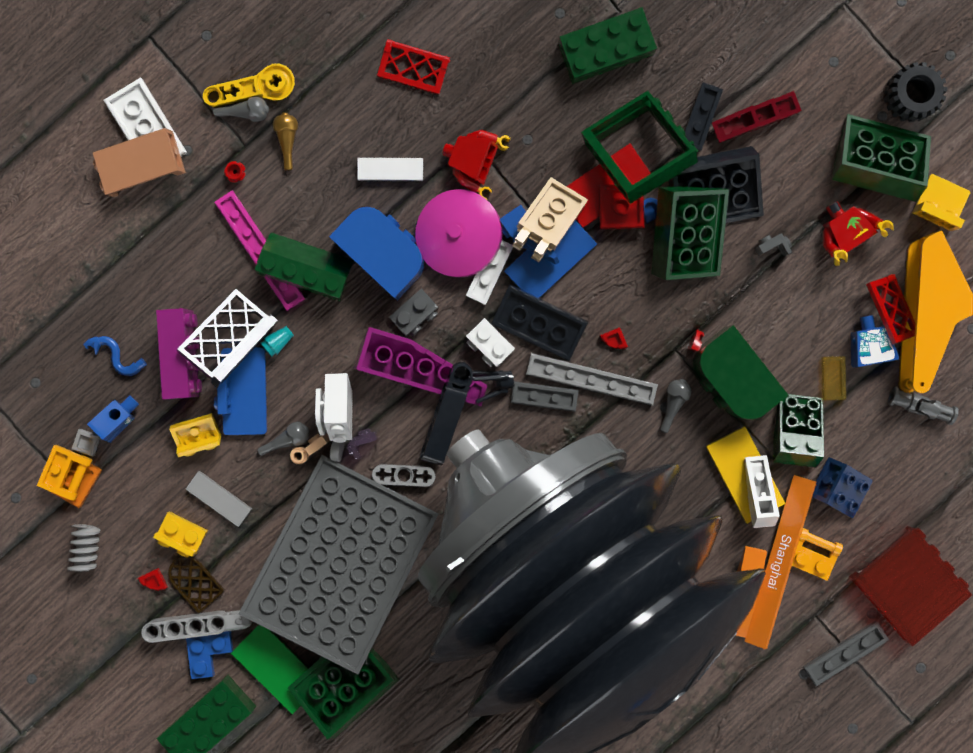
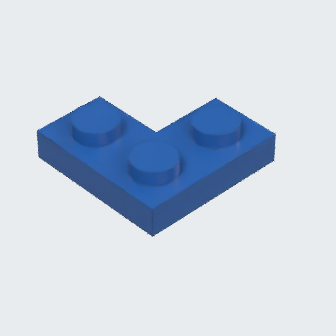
(201, 650)

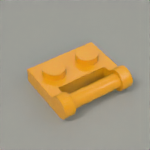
(57, 469)
(812, 561)

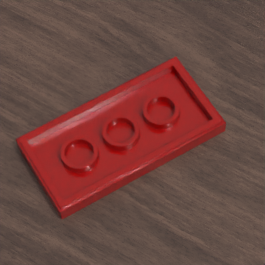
(588, 184)

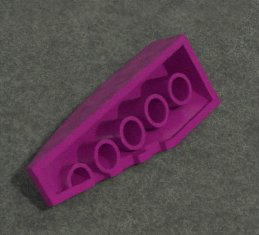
(407, 363)

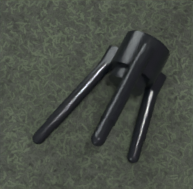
(501, 380)

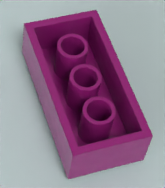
(178, 375)

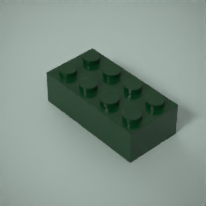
(607, 45)
(208, 719)

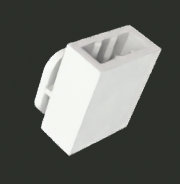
(334, 408)

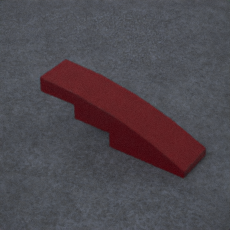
(756, 117)

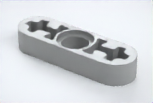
(387, 480)

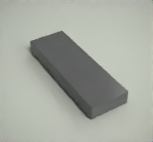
(544, 396)

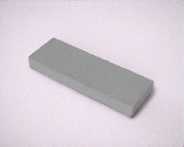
(218, 498)

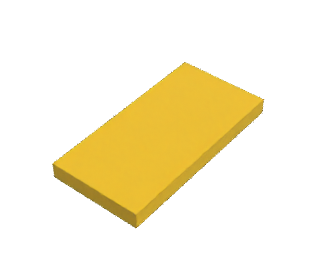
(729, 457)

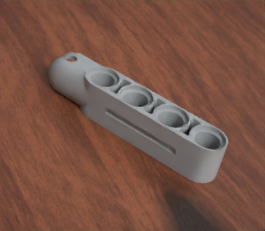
(187, 630)

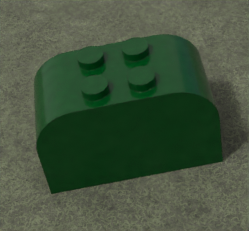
(736, 376)

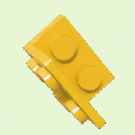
(942, 203)

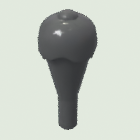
(253, 109)
(678, 393)
(295, 435)

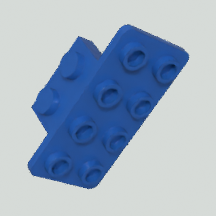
(243, 396)

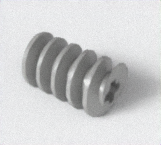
(84, 548)

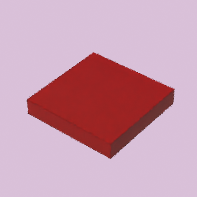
(617, 212)

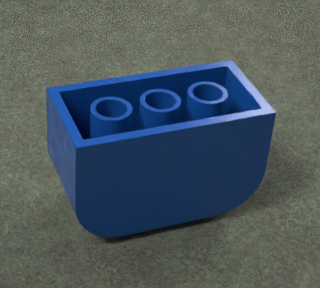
(381, 249)

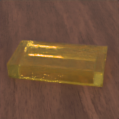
(833, 378)

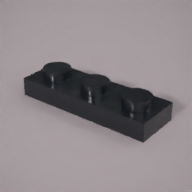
(702, 114)

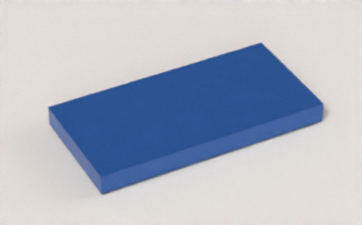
(539, 276)

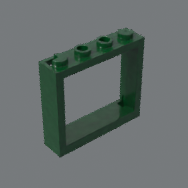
(624, 115)

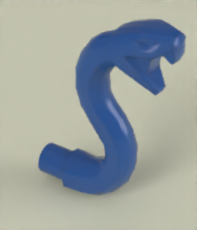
(131, 370)

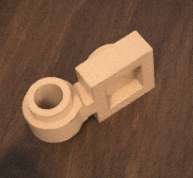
(315, 444)

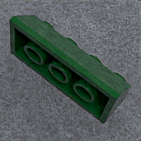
(304, 266)

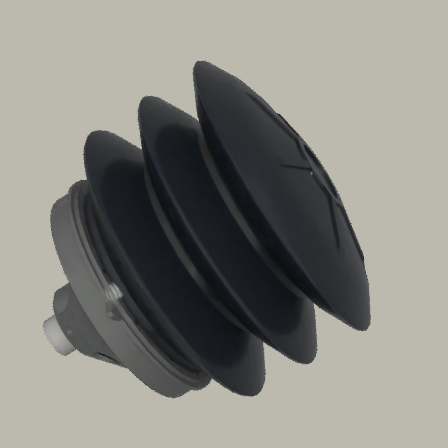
(576, 589)

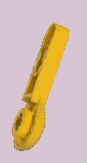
(254, 86)

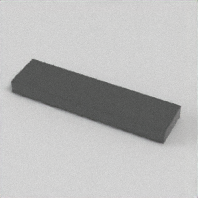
(846, 653)

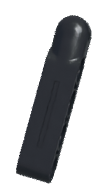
(447, 414)

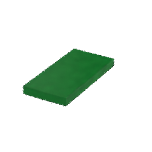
(271, 664)

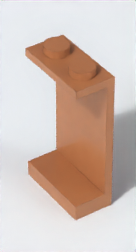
(138, 161)

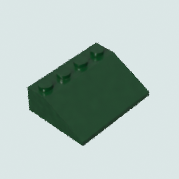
(882, 158)
(689, 232)
(339, 696)

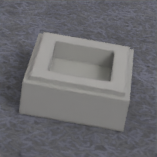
(86, 442)

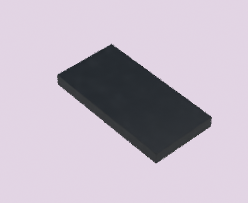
(539, 322)

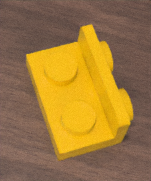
(180, 535)

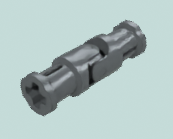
(923, 404)

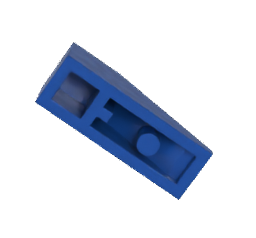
(509, 229)

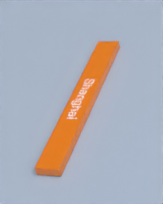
(780, 561)

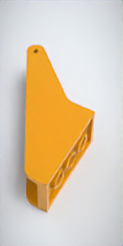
(937, 301)

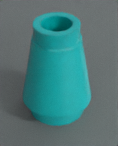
(276, 341)

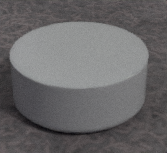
(336, 451)

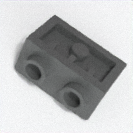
(414, 313)

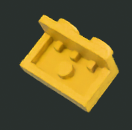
(195, 435)

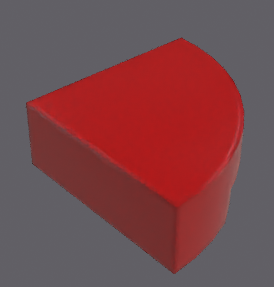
(614, 339)
(696, 343)
(153, 580)

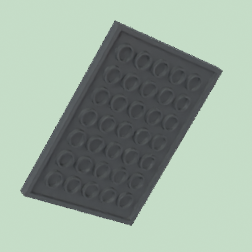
(339, 564)

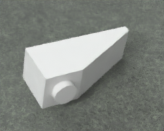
(761, 492)

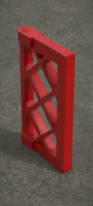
(419, 83)
(881, 303)

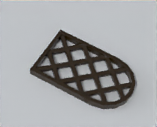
(190, 577)

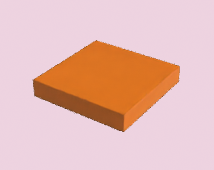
(86, 485)

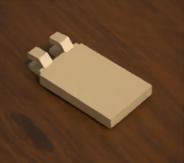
(549, 218)

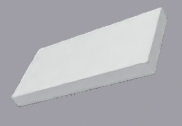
(138, 112)

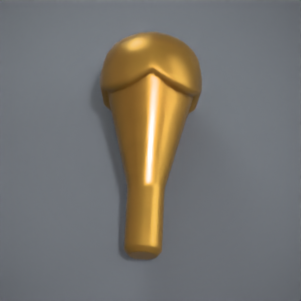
(286, 127)

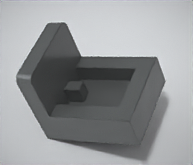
(768, 243)

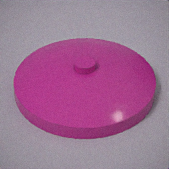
(458, 233)

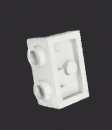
(489, 342)

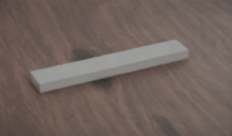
(592, 379)

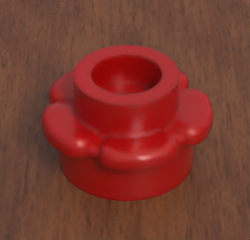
(233, 165)

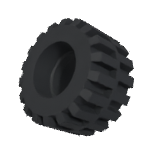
(929, 82)

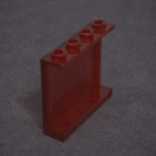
(912, 586)

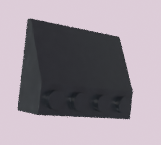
(730, 170)

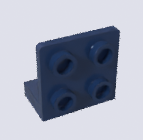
(841, 487)

